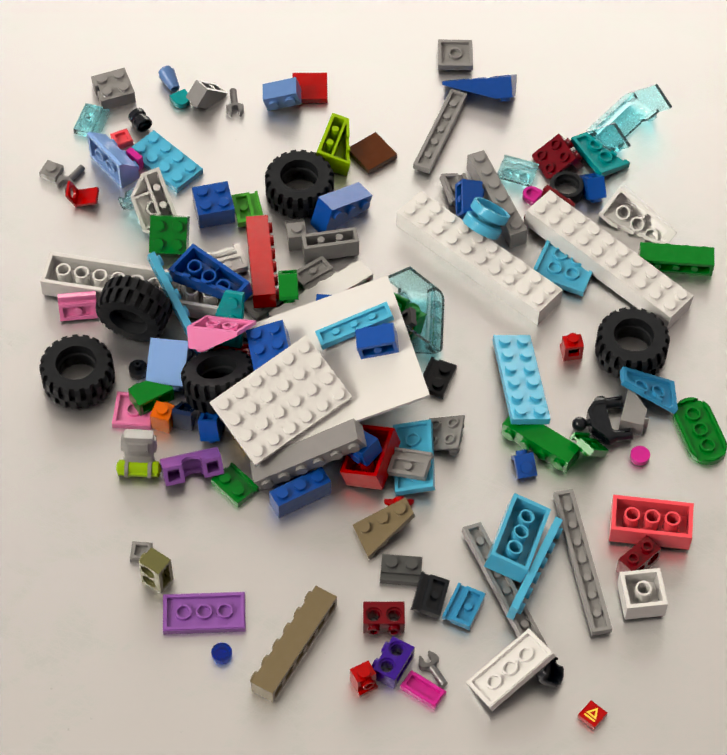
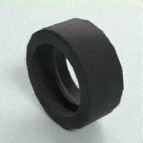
(569, 178)

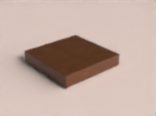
(372, 153)

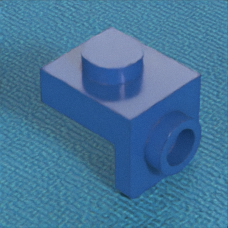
(524, 464)

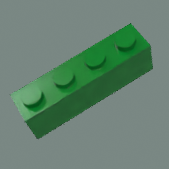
(679, 258)
(543, 443)

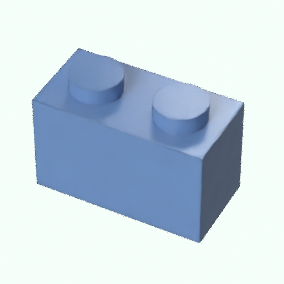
(281, 94)

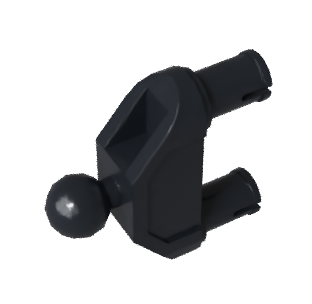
(599, 422)

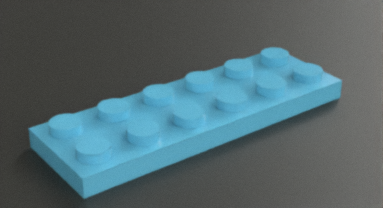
(521, 379)

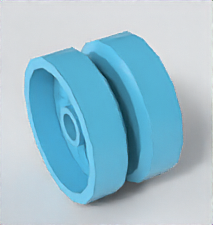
(486, 218)

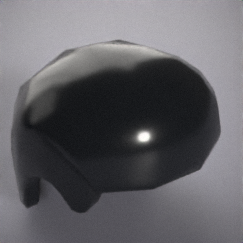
(551, 674)

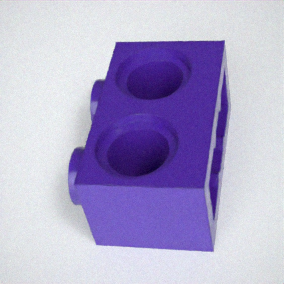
(397, 663)

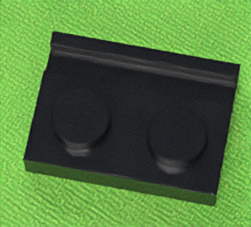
(439, 376)
(430, 595)

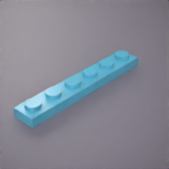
(165, 281)
(533, 575)

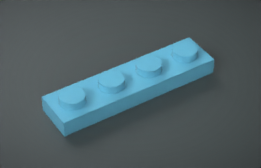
(346, 328)

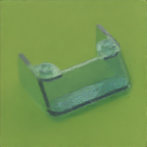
(627, 115)
(431, 301)

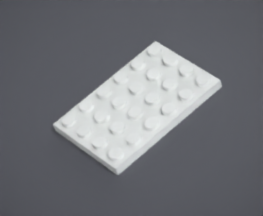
(280, 400)

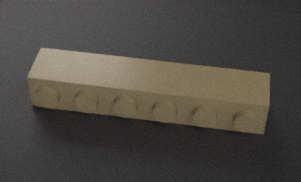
(293, 644)

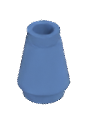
(169, 78)

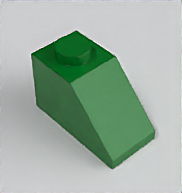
(146, 393)

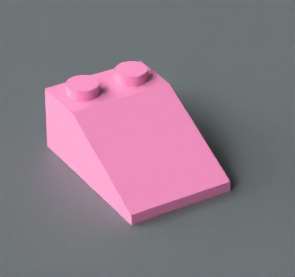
(215, 330)

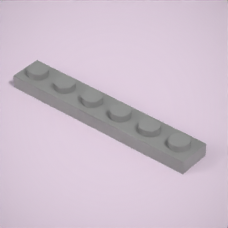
(440, 131)

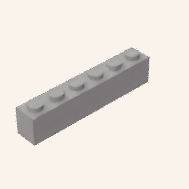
(482, 170)
(309, 454)

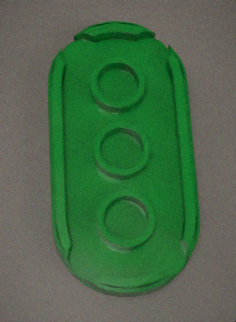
(700, 431)

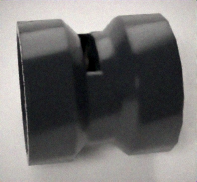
(140, 120)

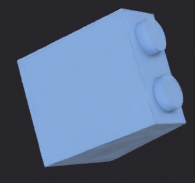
(166, 361)

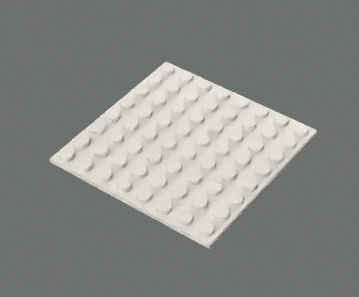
(374, 382)

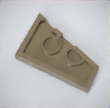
(381, 526)

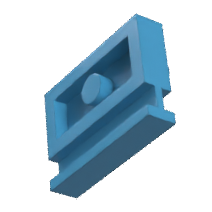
(464, 606)

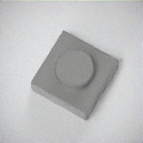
(51, 171)

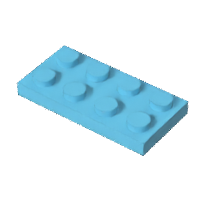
(174, 165)
(416, 436)

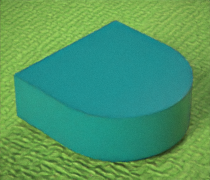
(179, 99)

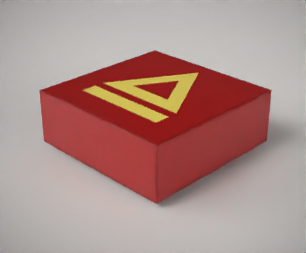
(592, 715)

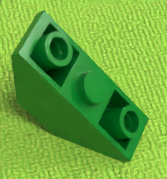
(288, 286)

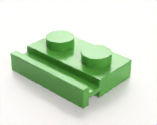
(246, 205)

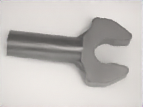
(234, 104)
(64, 179)
(432, 667)

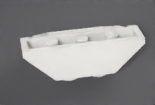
(151, 198)

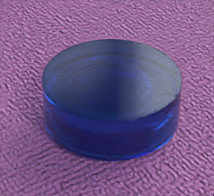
(221, 653)

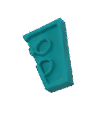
(599, 158)
(233, 307)

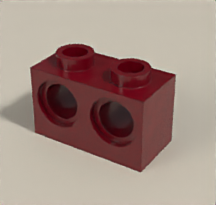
(640, 556)
(383, 612)

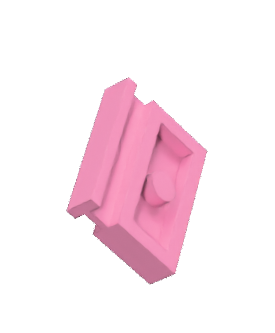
(77, 306)

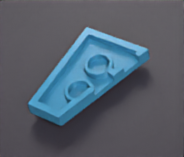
(651, 387)

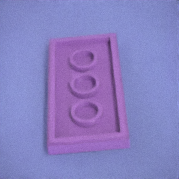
(204, 613)

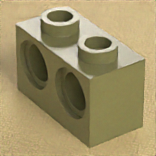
(155, 570)

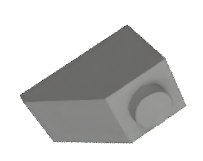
(205, 94)
(294, 230)
(634, 414)

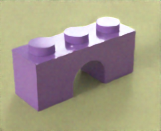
(203, 461)

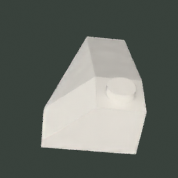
(634, 216)

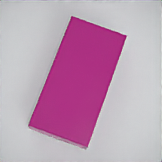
(423, 689)

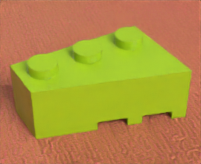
(335, 144)

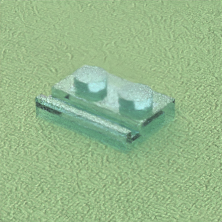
(91, 120)
(518, 170)

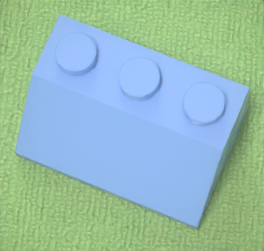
(112, 159)

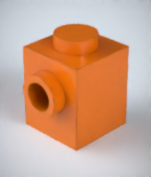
(161, 416)

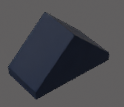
(184, 416)

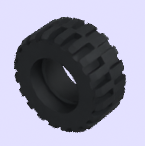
(292, 167)
(133, 308)
(632, 324)
(213, 374)
(77, 391)

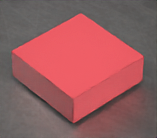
(122, 138)

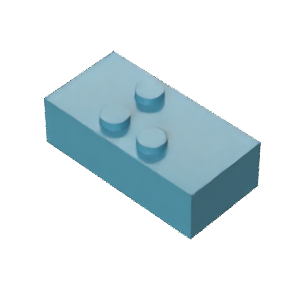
(517, 538)

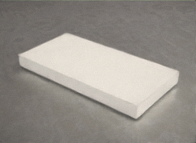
(510, 669)

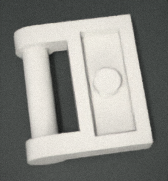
(235, 262)

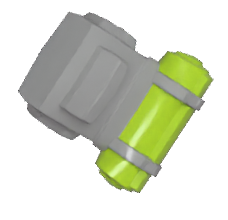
(138, 454)

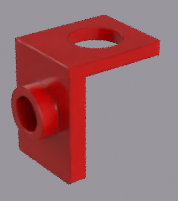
(83, 196)

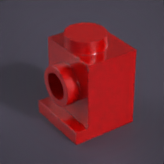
(572, 342)
(363, 678)

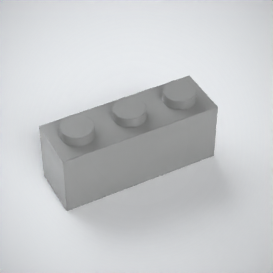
(330, 244)

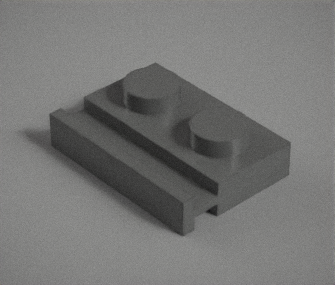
(400, 570)

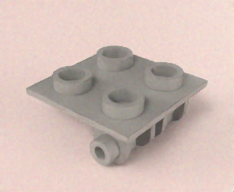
(448, 433)

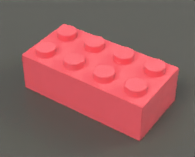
(661, 520)

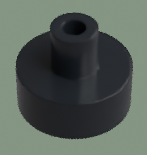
(138, 369)

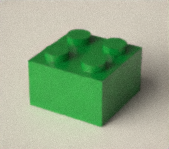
(169, 234)

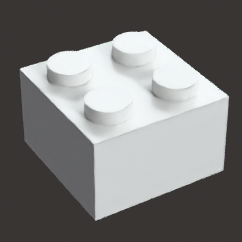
(642, 593)

